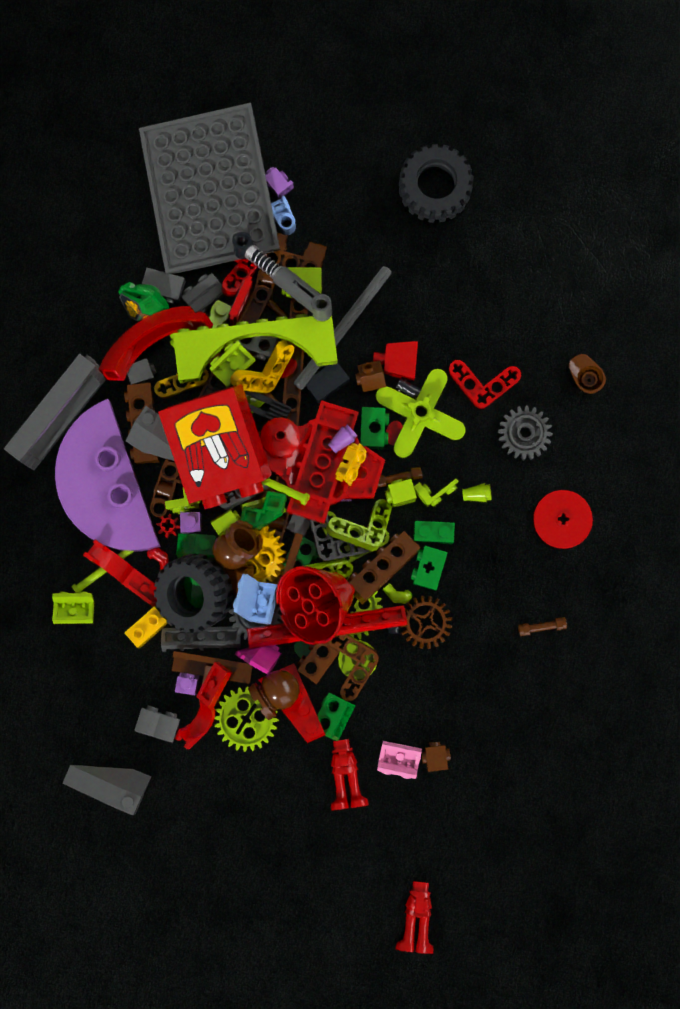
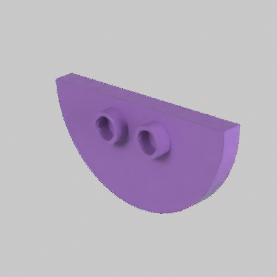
(100, 483)

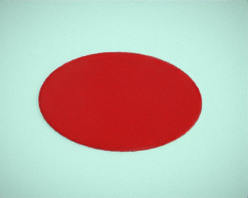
(290, 368)
(393, 431)

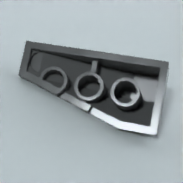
(149, 435)
(110, 785)

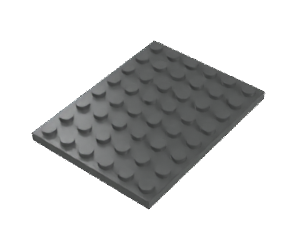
(208, 187)

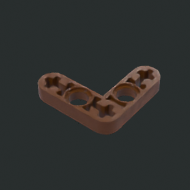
(358, 656)

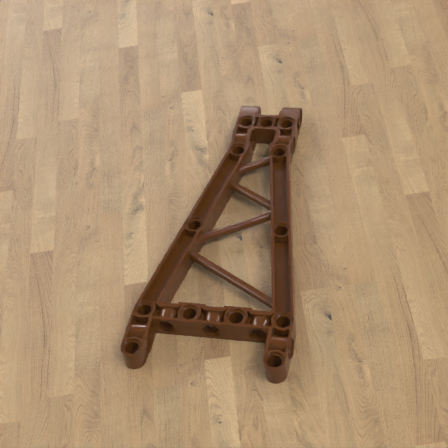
(255, 309)

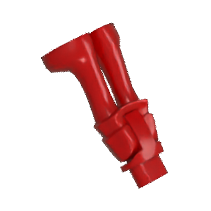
(345, 764)
(417, 906)

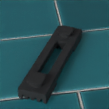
(276, 408)

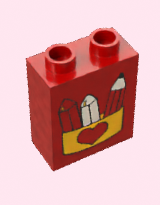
(216, 446)

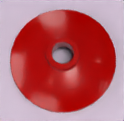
(277, 446)

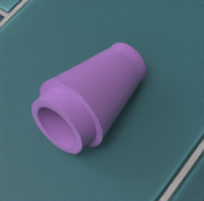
(342, 439)

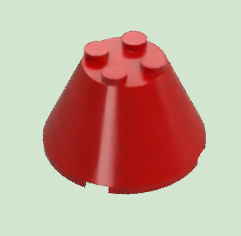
(313, 603)

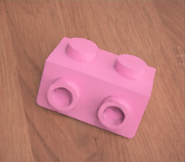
(399, 760)

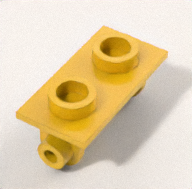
(355, 455)

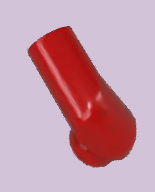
(159, 555)

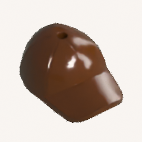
(584, 368)

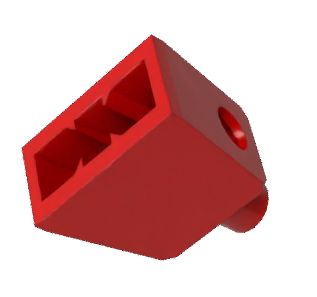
(399, 359)

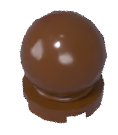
(236, 545)
(277, 691)

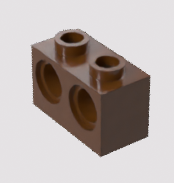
(321, 663)

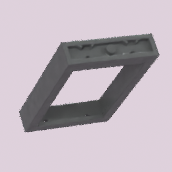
(56, 412)

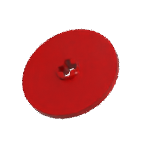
(574, 508)

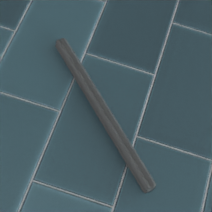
(347, 321)

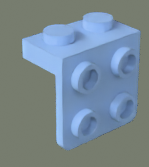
(255, 600)

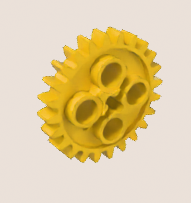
(273, 550)

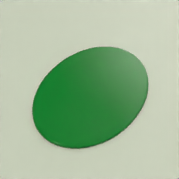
(301, 648)

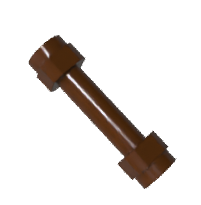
(414, 474)
(558, 624)

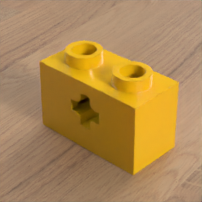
(146, 627)

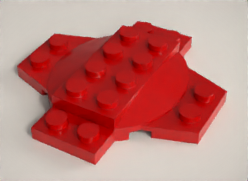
(314, 465)

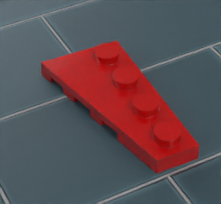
(302, 711)

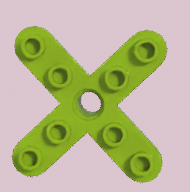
(415, 424)

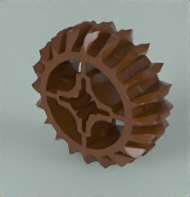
(441, 630)

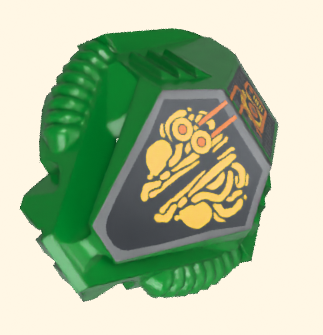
(148, 304)

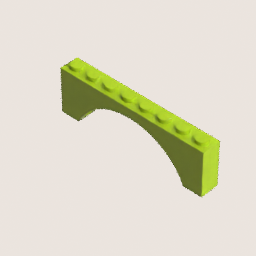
(199, 347)

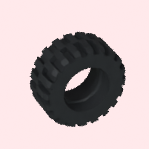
(435, 159)
(174, 603)

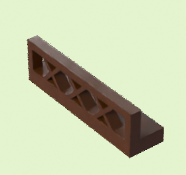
(196, 665)

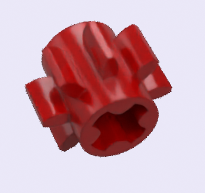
(171, 530)

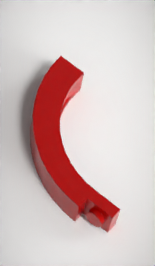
(144, 334)

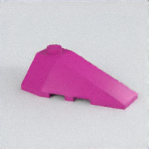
(261, 658)

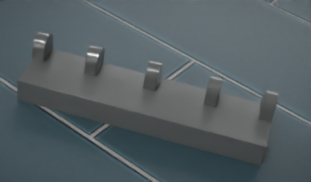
(209, 638)

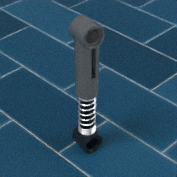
(283, 277)

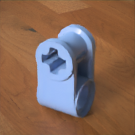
(283, 213)

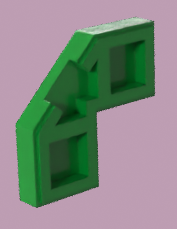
(272, 509)

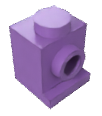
(278, 182)
(187, 683)

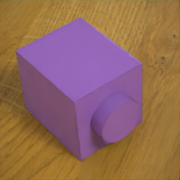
(191, 523)

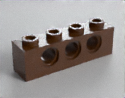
(132, 395)
(404, 545)

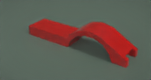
(122, 571)
(208, 696)

